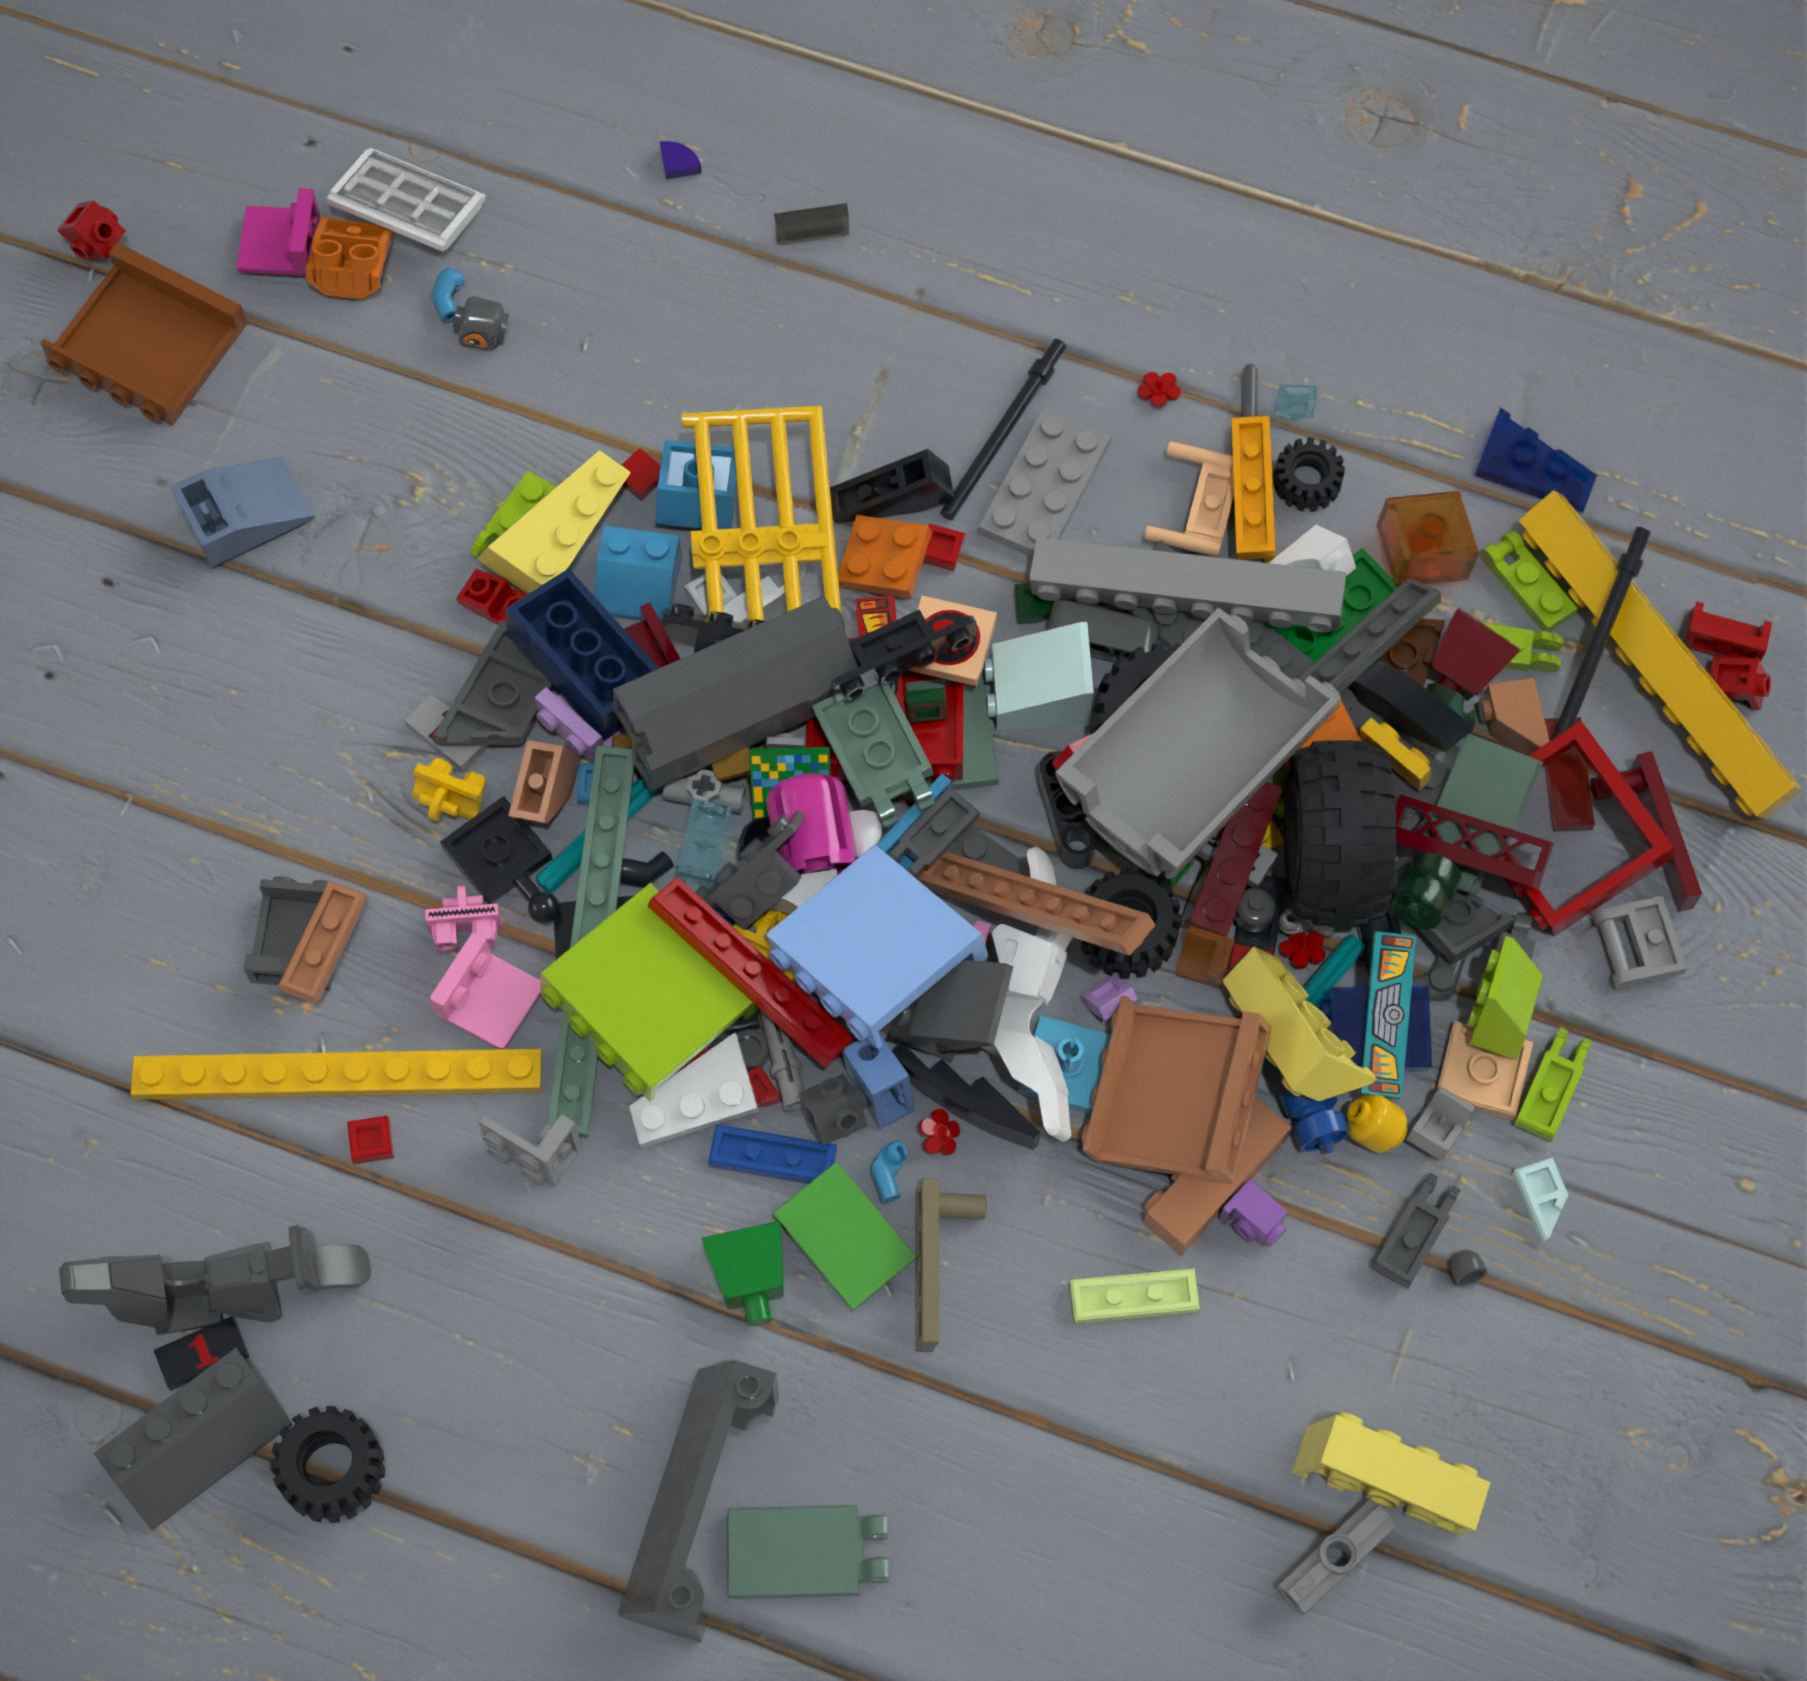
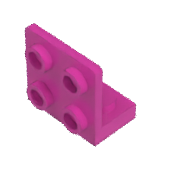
(279, 238)

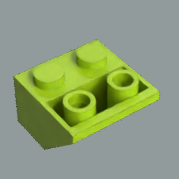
(1505, 1000)

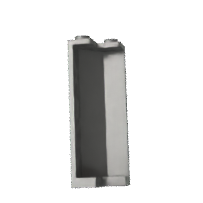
(733, 692)

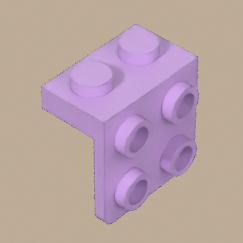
(559, 716)

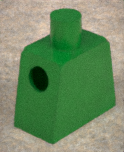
(748, 1268)

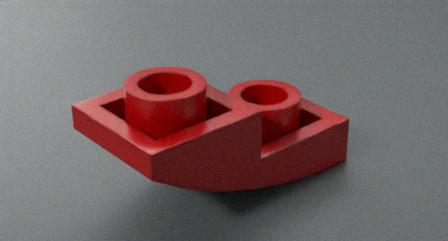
(488, 596)

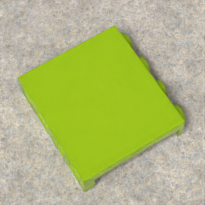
(642, 995)

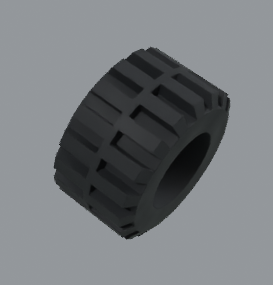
(1145, 896)
(307, 1437)

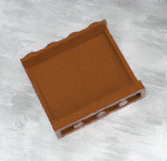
(147, 336)

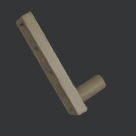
(929, 1208)

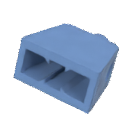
(881, 1080)

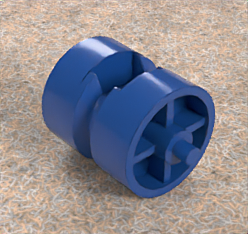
(1317, 1122)

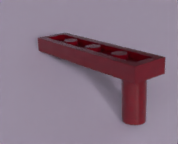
(1647, 782)

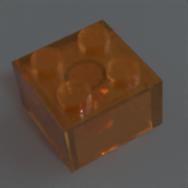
(1427, 538)

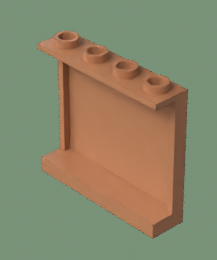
(1176, 1091)

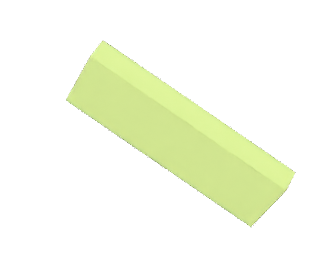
(1134, 1296)

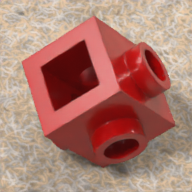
(91, 230)

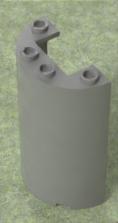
(1192, 746)

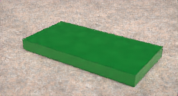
(1364, 591)

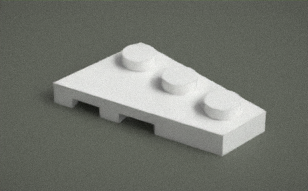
(698, 1096)

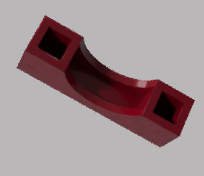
(1228, 870)

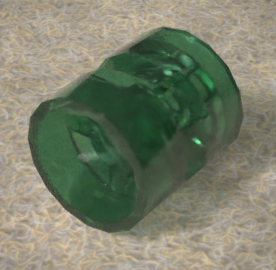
(1427, 891)

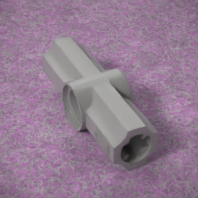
(1318, 1576)

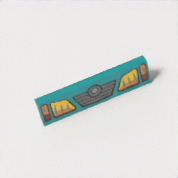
(1388, 1012)

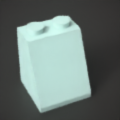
(1041, 680)

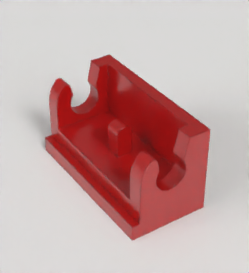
(1725, 636)

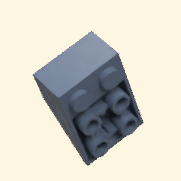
(240, 506)

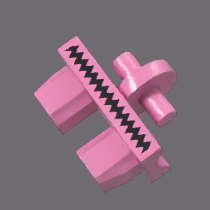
(463, 915)

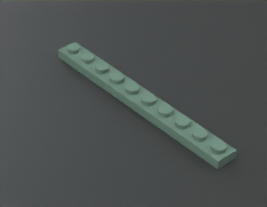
(595, 902)

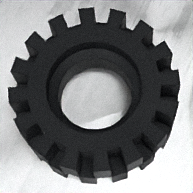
(1313, 456)

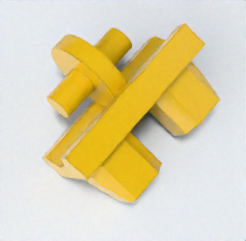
(448, 794)

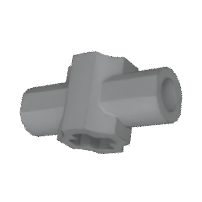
(692, 787)

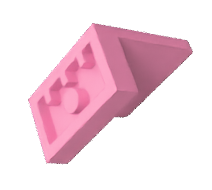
(485, 994)

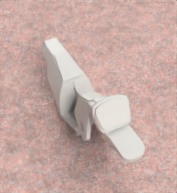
(1034, 977)

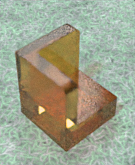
(1204, 957)

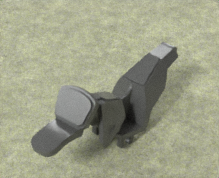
(195, 1292)

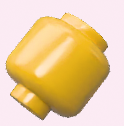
(1377, 1123)

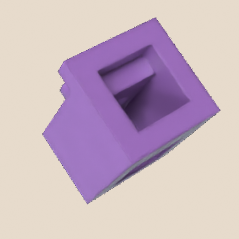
(1255, 1215)

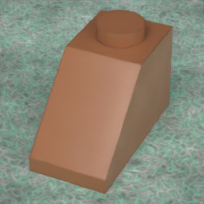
(1515, 715)
(543, 781)

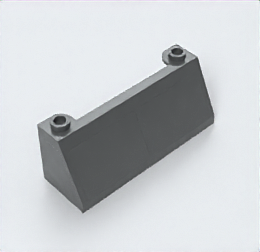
(657, 1588)

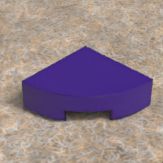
(679, 160)

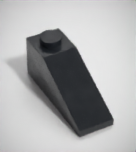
(894, 489)

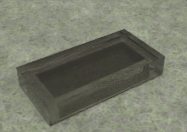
(811, 224)

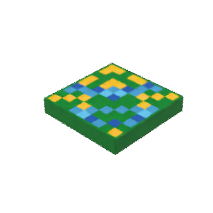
(774, 765)

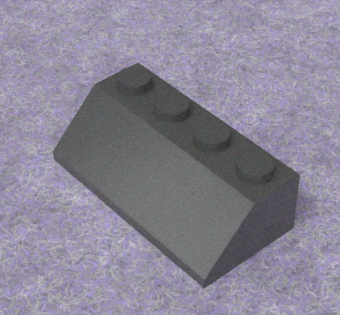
(193, 1439)

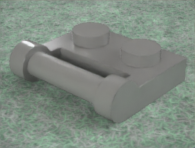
(1651, 937)

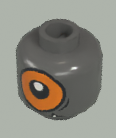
(481, 322)

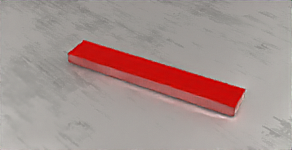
(751, 972)

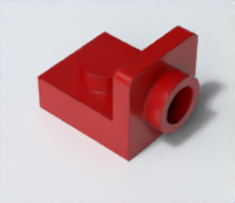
(1741, 679)

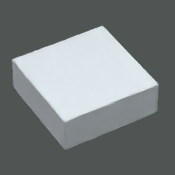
(697, 593)

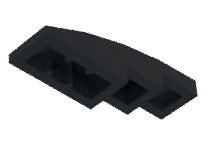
(1409, 706)
(976, 1104)

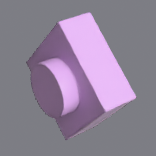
(1106, 996)

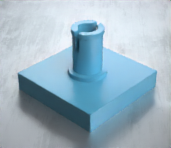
(1079, 1057)

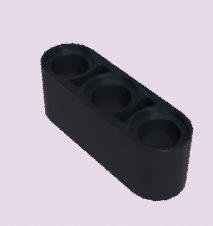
(1065, 827)

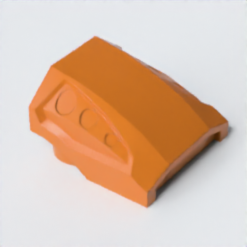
(347, 257)

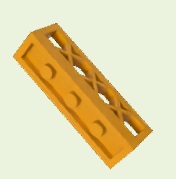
(1253, 488)

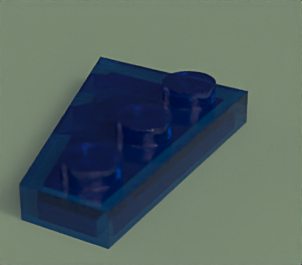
(1527, 464)

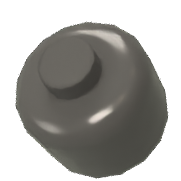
(1255, 910)

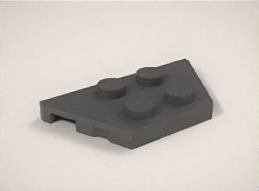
(496, 698)

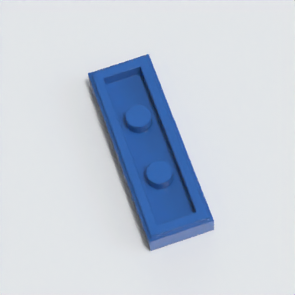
(770, 1154)

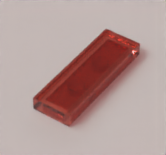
(1569, 788)

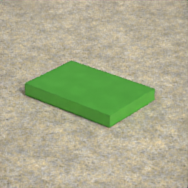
(844, 1236)

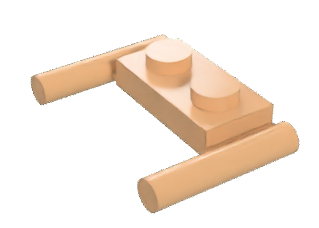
(1210, 504)

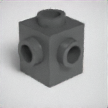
(834, 1109)

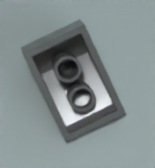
(957, 1009)

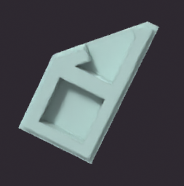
(1542, 1194)

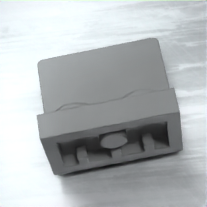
(556, 1151)

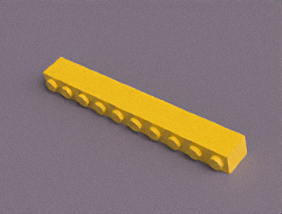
(1662, 659)

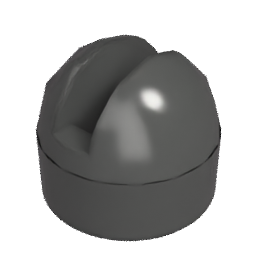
(1467, 1267)

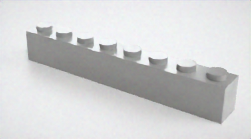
(1187, 583)

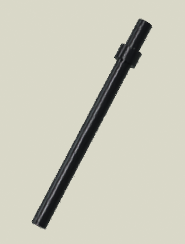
(1039, 375)
(1627, 567)

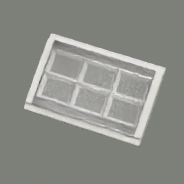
(406, 199)

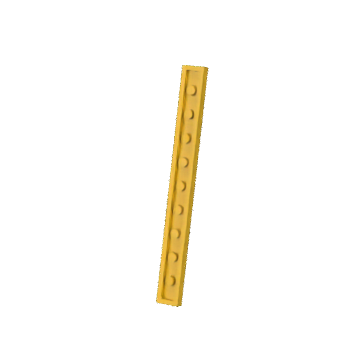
(337, 1074)

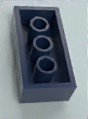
(577, 647)

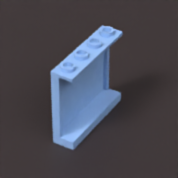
(872, 943)

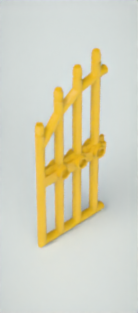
(767, 545)

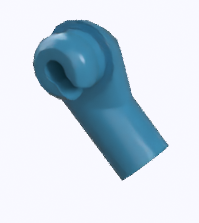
(885, 1169)

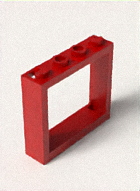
(1659, 846)

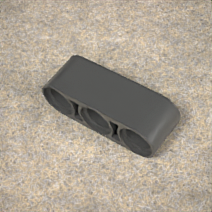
(1109, 632)

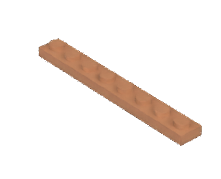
(1038, 903)

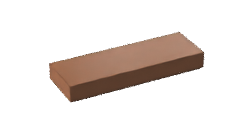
(323, 942)

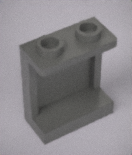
(281, 924)

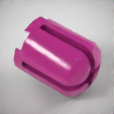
(826, 832)

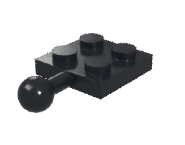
(501, 854)

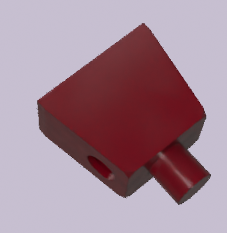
(1471, 654)

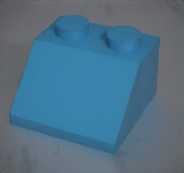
(679, 491)
(636, 570)

